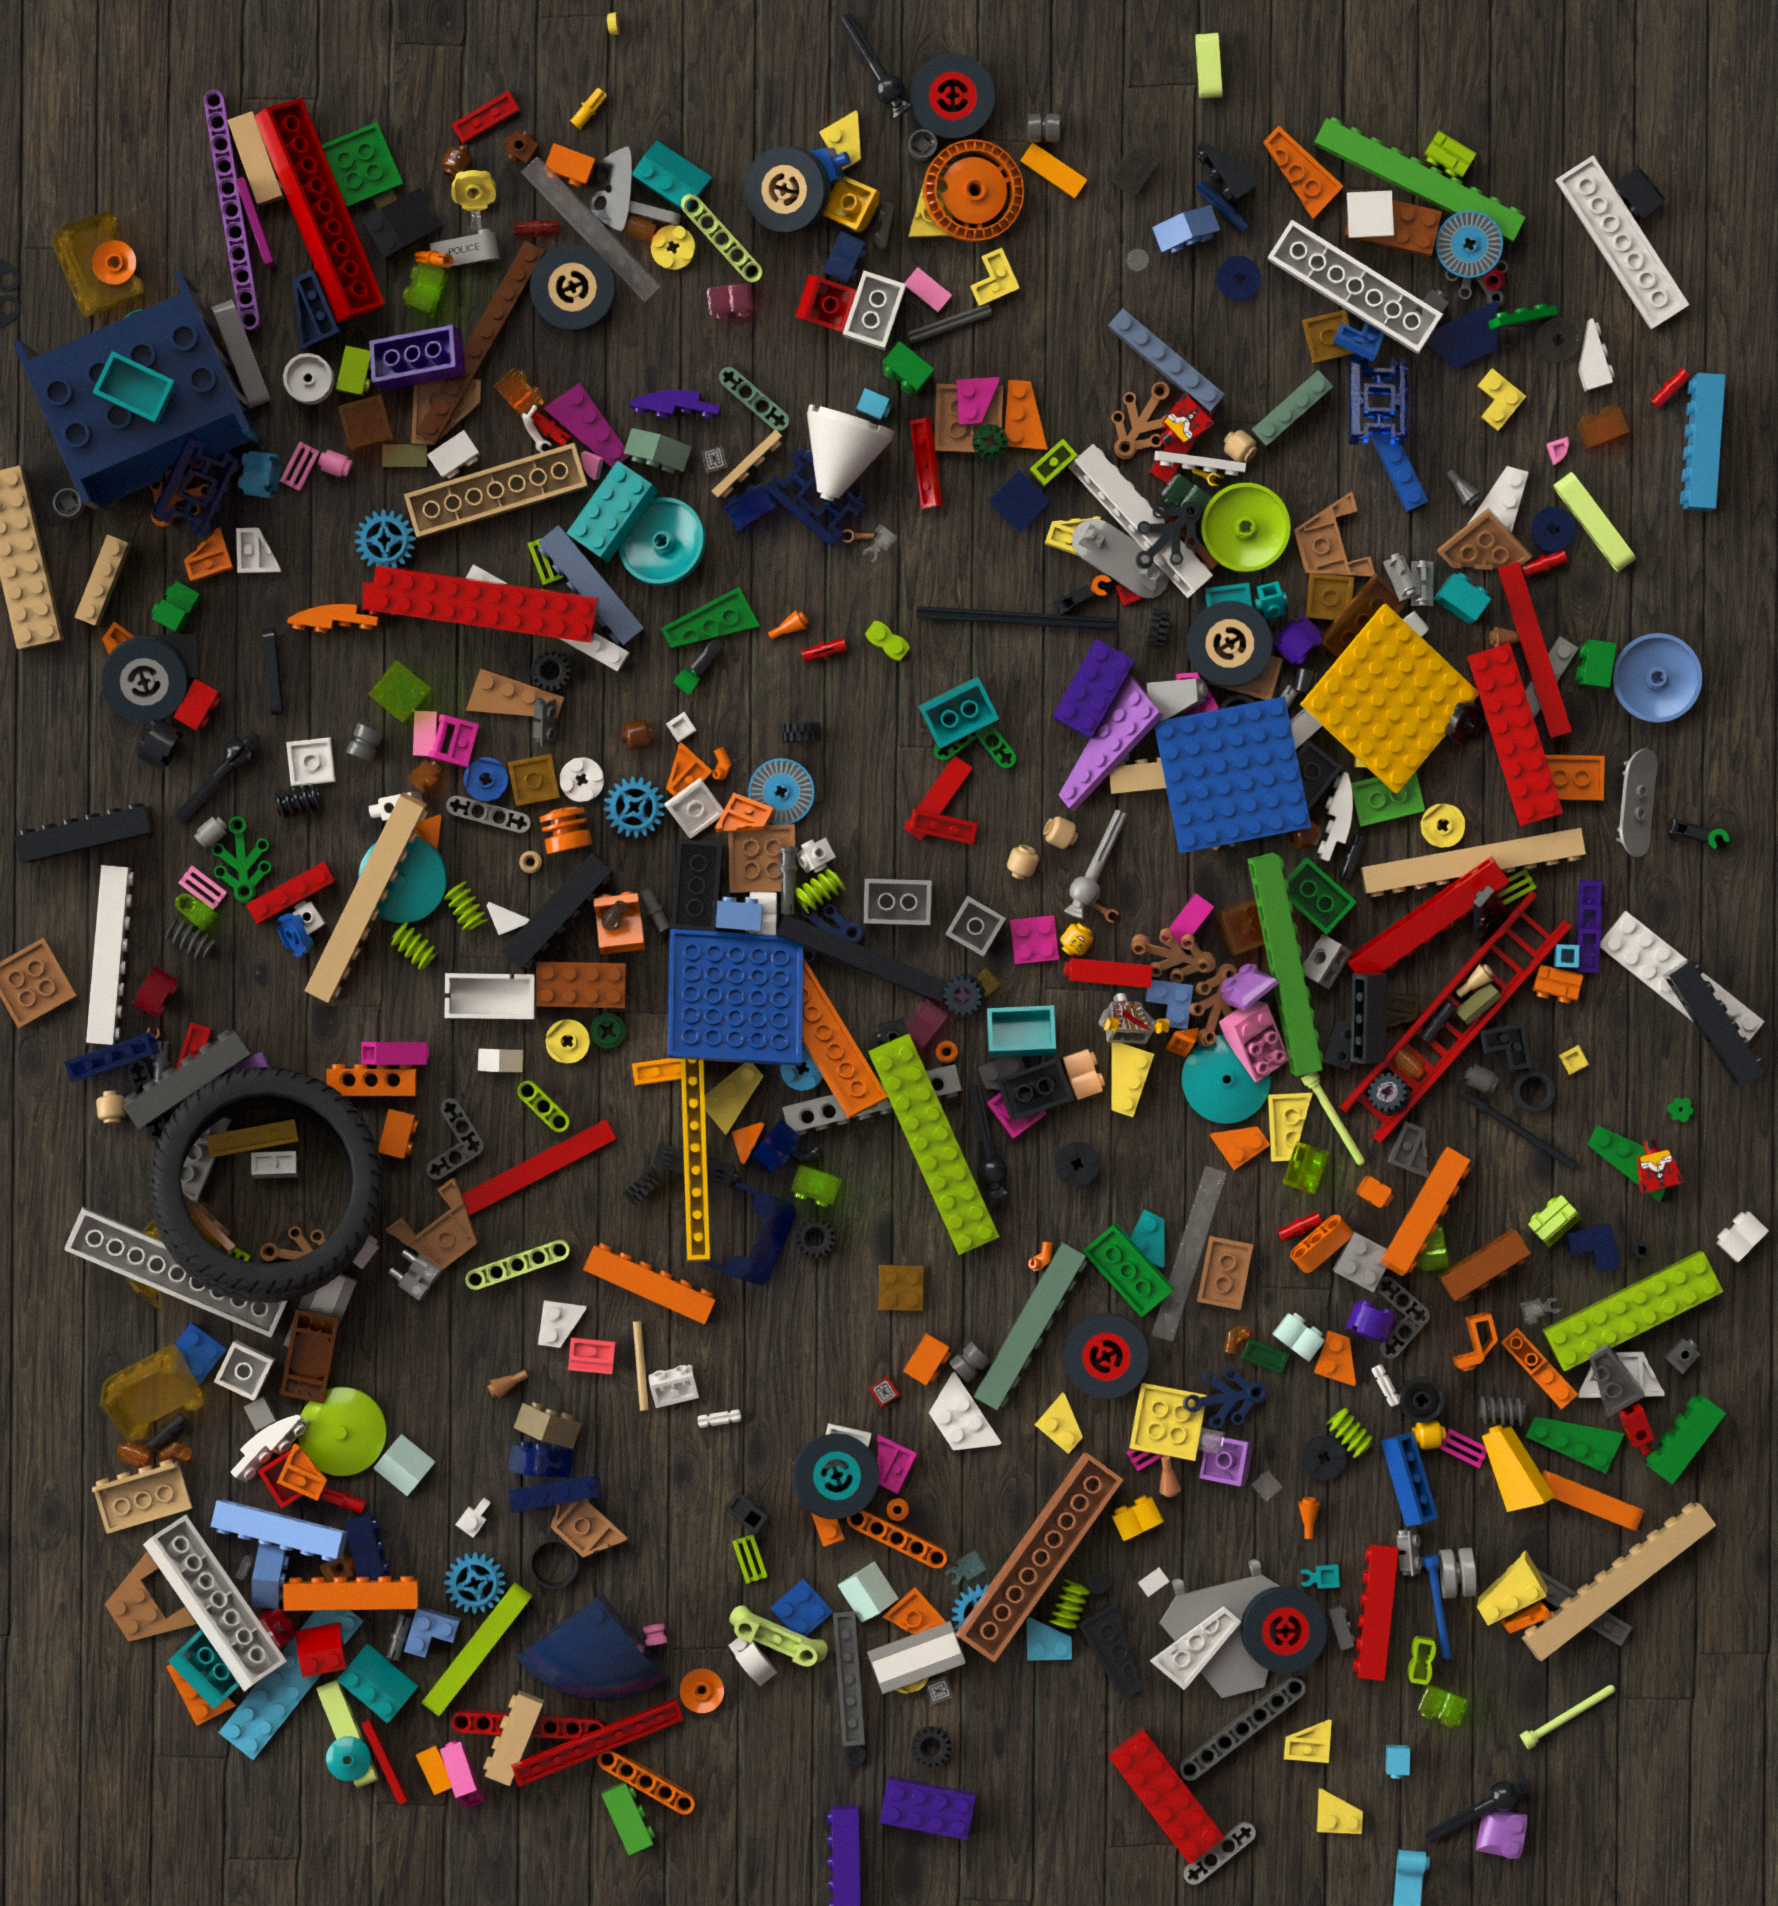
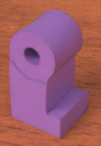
(257, 1060)

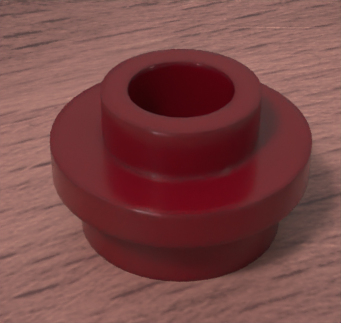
(1494, 286)

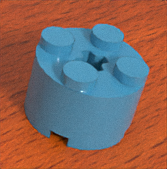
(260, 474)
(802, 1081)

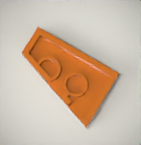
(1022, 417)
(197, 1706)

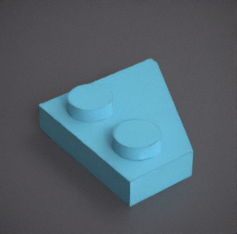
(1046, 1642)

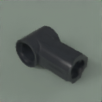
(1305, 680)

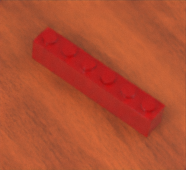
(1377, 1611)

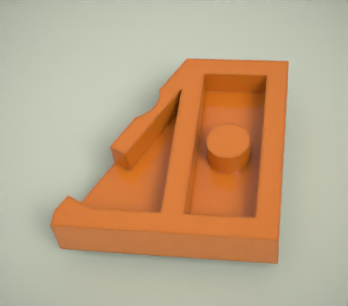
(1336, 1359)
(302, 1474)
(1525, 1617)

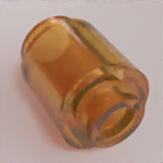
(640, 228)
(1409, 1064)
(133, 1453)

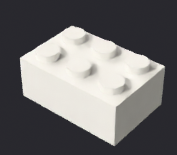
(874, 310)

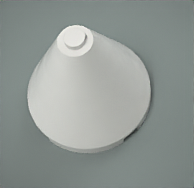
(842, 448)

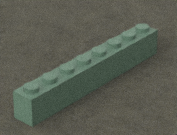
(1030, 1325)

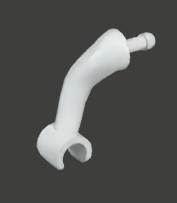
(528, 422)

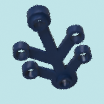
(843, 933)
(1228, 1397)

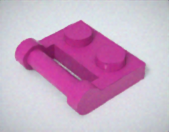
(461, 741)

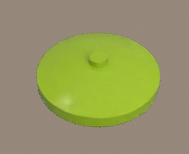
(1245, 527)
(343, 1431)

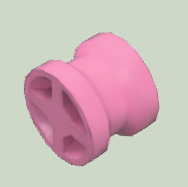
(655, 1634)

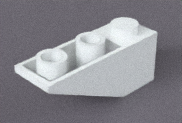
(1593, 365)

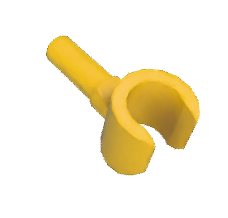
(1209, 476)

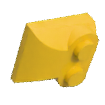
(852, 204)

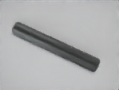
(949, 323)

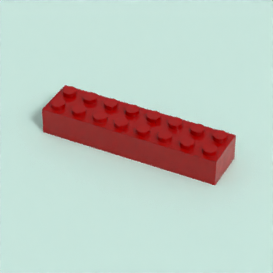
(1515, 735)

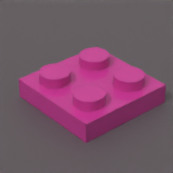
(1034, 939)

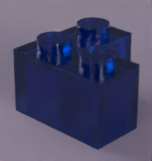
(776, 1145)
(1599, 1241)
(540, 1460)

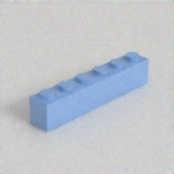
(279, 1529)

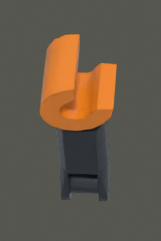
(1082, 594)

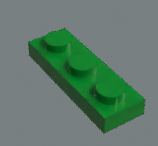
(1522, 316)

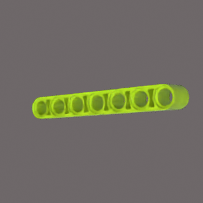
(476, 1649)

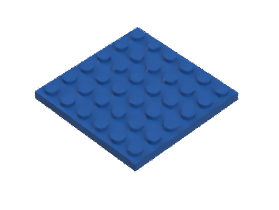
(1232, 775)
(734, 998)

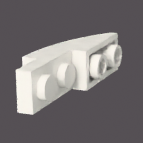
(1341, 808)
(272, 1439)

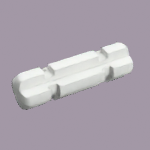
(1385, 1385)
(719, 1418)

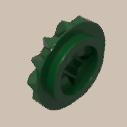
(980, 445)
(597, 1032)

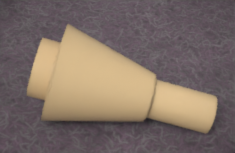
(1479, 977)

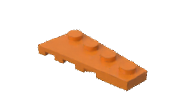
(1305, 175)

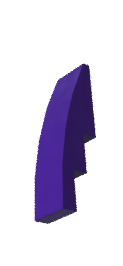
(1588, 925)

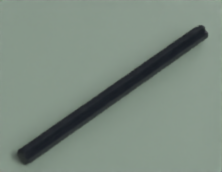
(1015, 618)

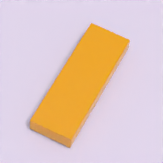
(1053, 170)
(656, 1071)

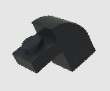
(748, 1513)

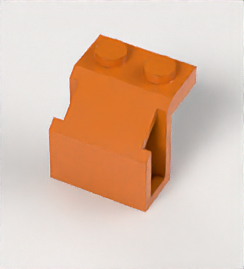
(630, 934)
(1469, 1360)

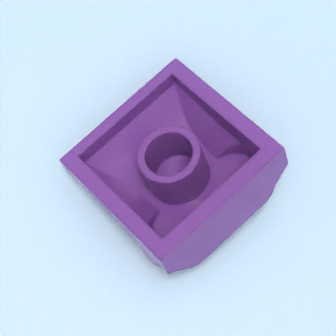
(1246, 987)
(1231, 1465)
(1502, 1833)

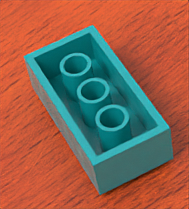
(612, 511)

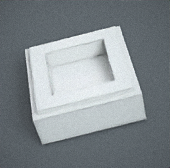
(681, 727)

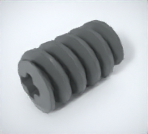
(189, 939)
(1502, 1410)

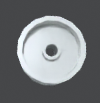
(296, 374)

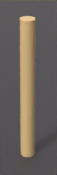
(640, 1365)

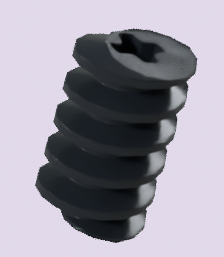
(298, 801)

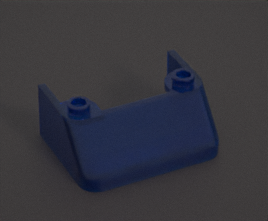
(778, 1221)

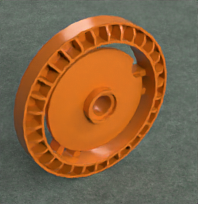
(990, 187)

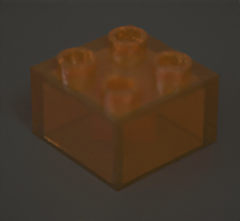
(366, 422)
(1241, 926)

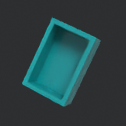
(135, 387)
(1462, 598)
(1021, 1031)

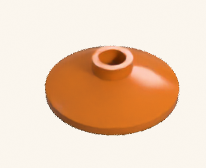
(103, 260)
(701, 1702)

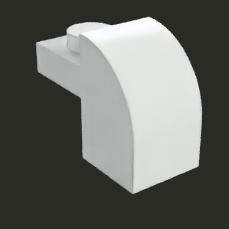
(752, 1660)

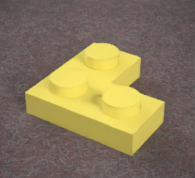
(1000, 281)
(1505, 398)

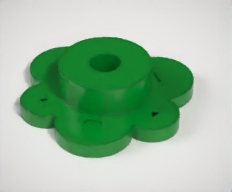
(1683, 1115)

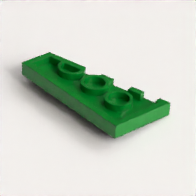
(1621, 1154)

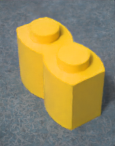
(1136, 1518)

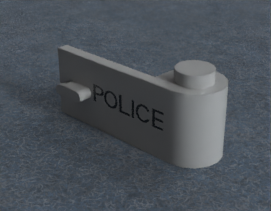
(470, 249)

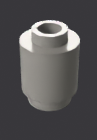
(211, 832)

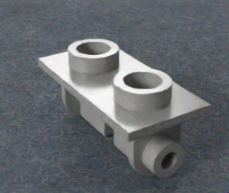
(1423, 576)
(1401, 577)
(1411, 1561)

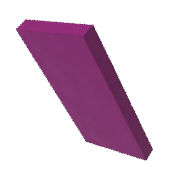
(256, 223)

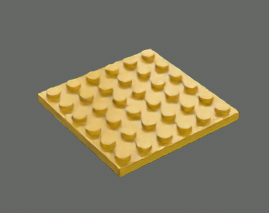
(1388, 698)

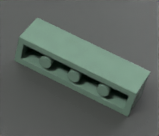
(1291, 408)

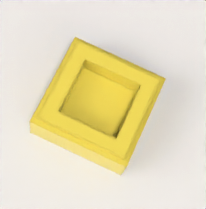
(1573, 1060)

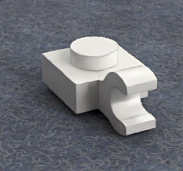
(472, 1519)

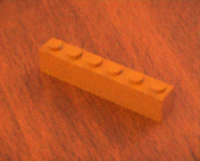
(1425, 1211)
(649, 1283)
(351, 1595)

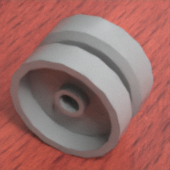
(1460, 1572)

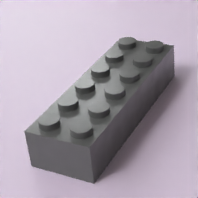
(185, 1079)

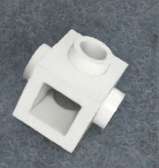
(815, 855)

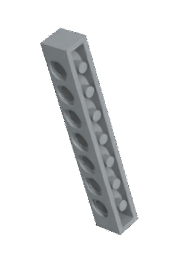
(793, 1112)

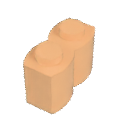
(1083, 1073)

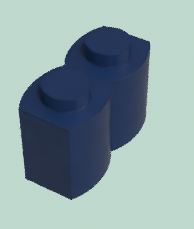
(844, 258)

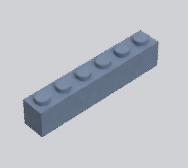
(1166, 361)
(588, 582)

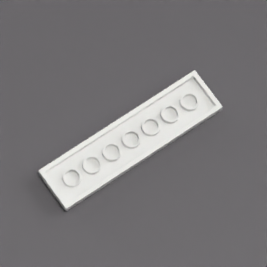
(1622, 242)
(1651, 957)

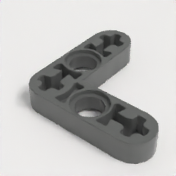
(462, 1147)
(1407, 1320)

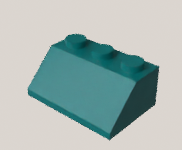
(670, 175)
(958, 712)
(377, 1683)

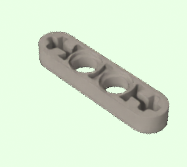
(489, 811)
(1221, 1855)

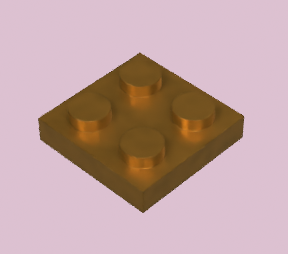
(1320, 336)
(1328, 595)
(533, 779)
(901, 1287)

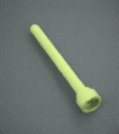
(1312, 1081)
(1531, 1738)

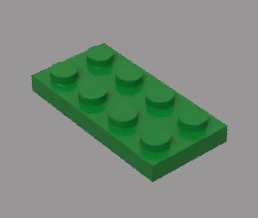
(1128, 1269)

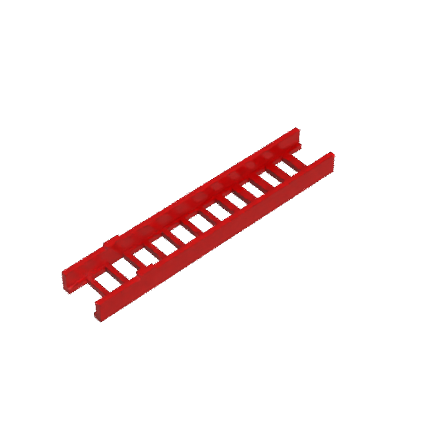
(1508, 989)

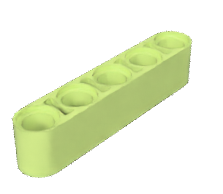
(726, 247)
(1594, 522)
(509, 1271)
(343, 1722)

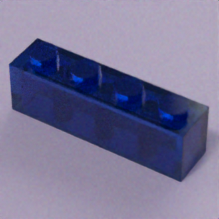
(112, 1057)
(555, 1494)
(366, 1546)

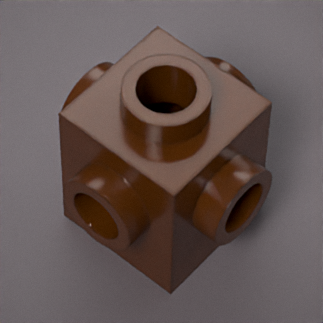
(524, 154)

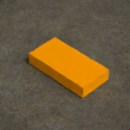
(434, 1769)

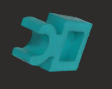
(1326, 1576)

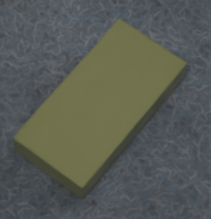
(404, 455)
(1478, 1003)

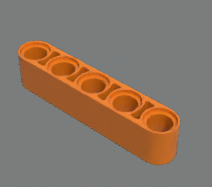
(1594, 1501)
(904, 1546)
(652, 1790)

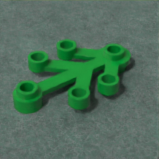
(242, 863)

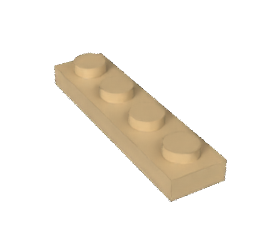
(741, 472)

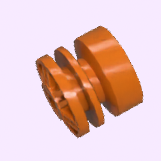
(565, 830)

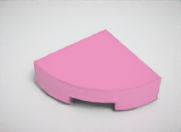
(1558, 449)
(592, 464)

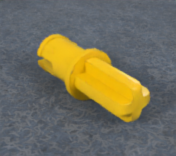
(589, 108)

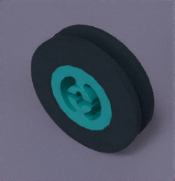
(859, 1467)

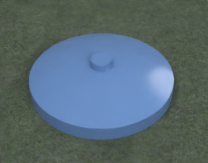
(1657, 677)

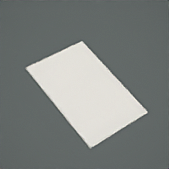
(1153, 1582)

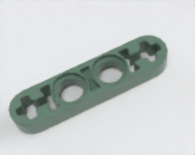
(756, 396)

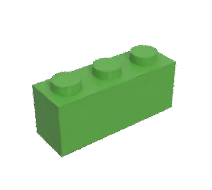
(628, 1817)

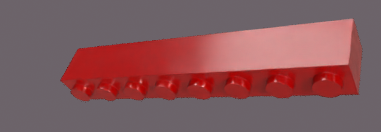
(1427, 919)

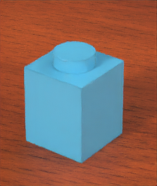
(873, 405)
(1566, 956)
(1397, 1761)

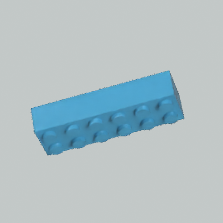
(1704, 442)

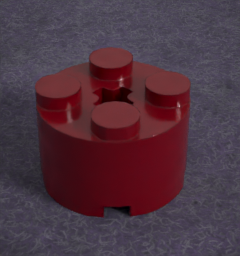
(154, 991)

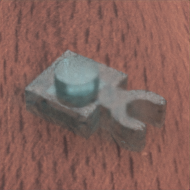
(969, 1566)

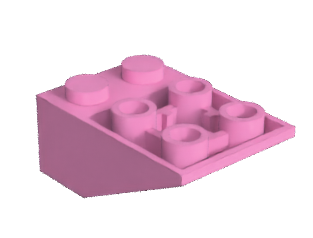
(1255, 1039)

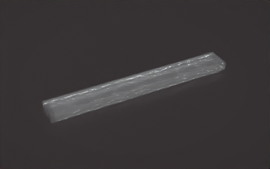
(591, 229)
(1189, 1252)

